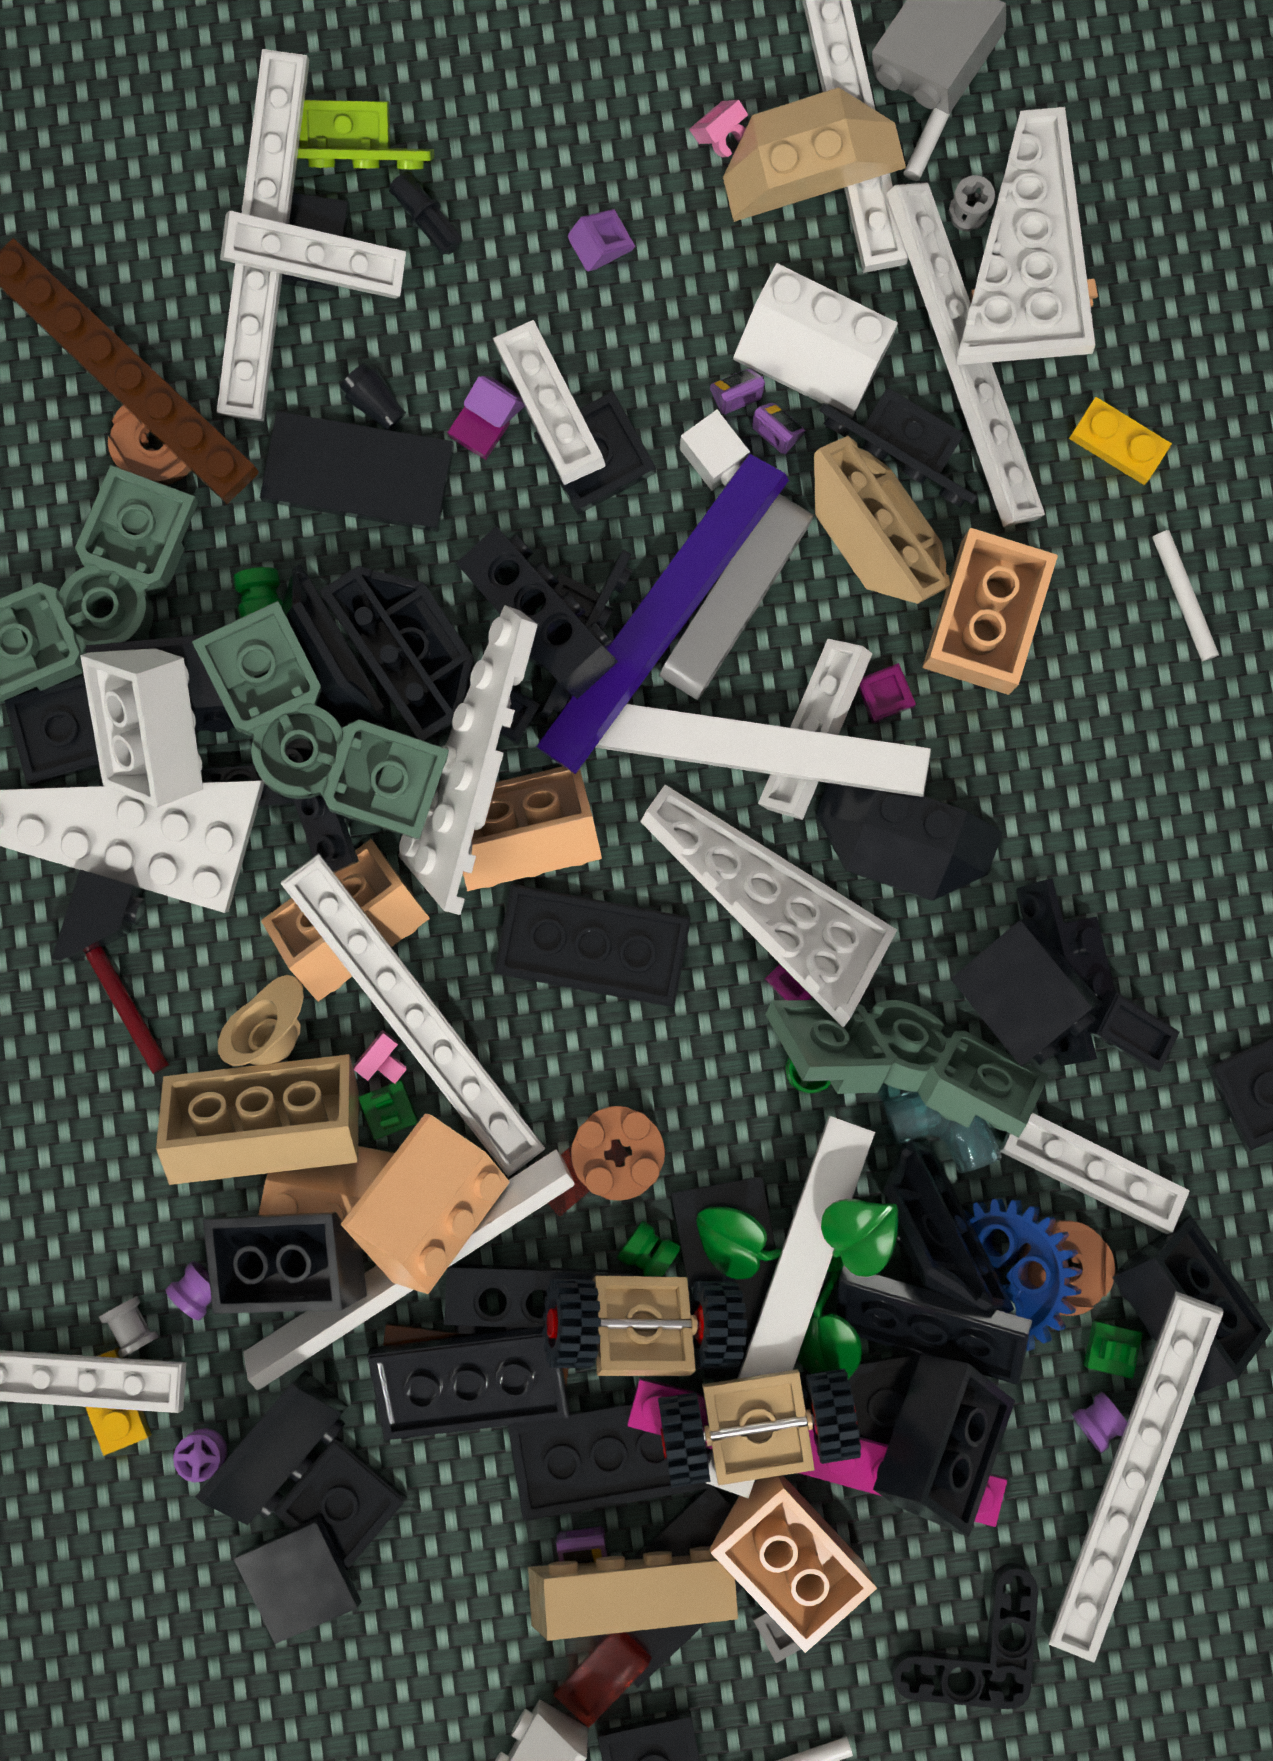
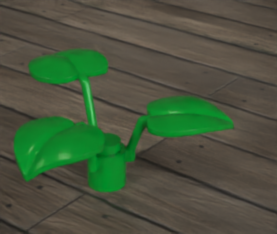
(861, 1240)

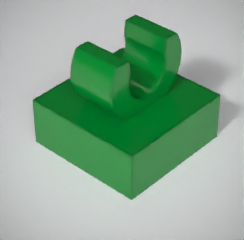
(388, 1109)
(1112, 1349)

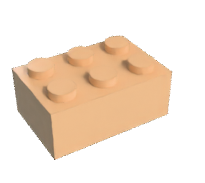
(990, 611)

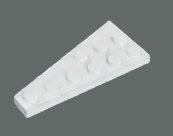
(1033, 270)
(471, 764)
(177, 849)
(801, 922)

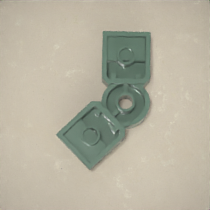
(127, 556)
(274, 698)
(909, 1052)

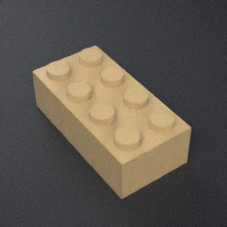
(258, 1119)

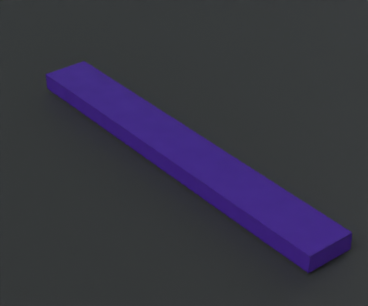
(665, 611)

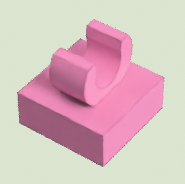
(718, 124)
(379, 1058)

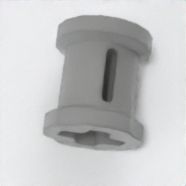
(966, 192)
(128, 1327)

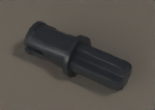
(425, 213)

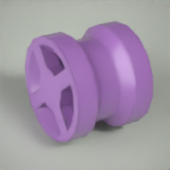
(192, 1291)
(1100, 1422)
(193, 1461)

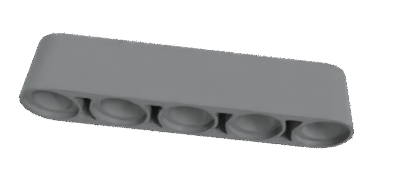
(735, 597)

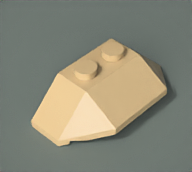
(809, 152)
(877, 524)

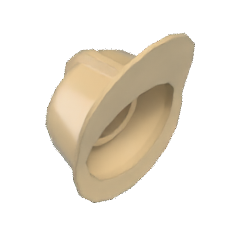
(264, 1027)

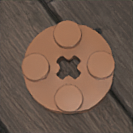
(128, 453)
(602, 1175)
(1093, 1258)

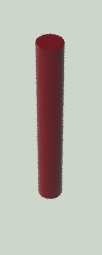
(127, 1010)

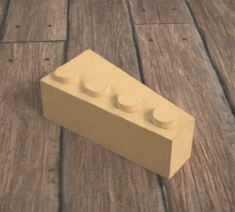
(630, 1594)

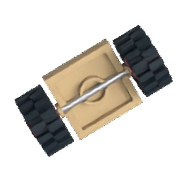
(643, 1325)
(759, 1427)

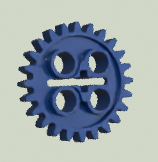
(1031, 1302)

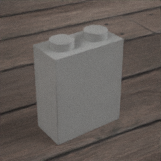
(938, 48)

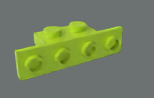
(352, 132)

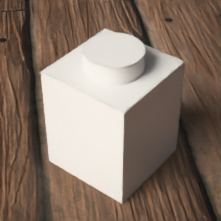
(714, 450)

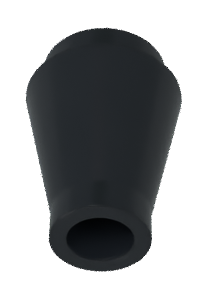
(372, 396)

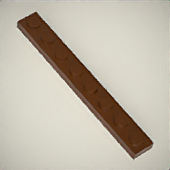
(124, 373)

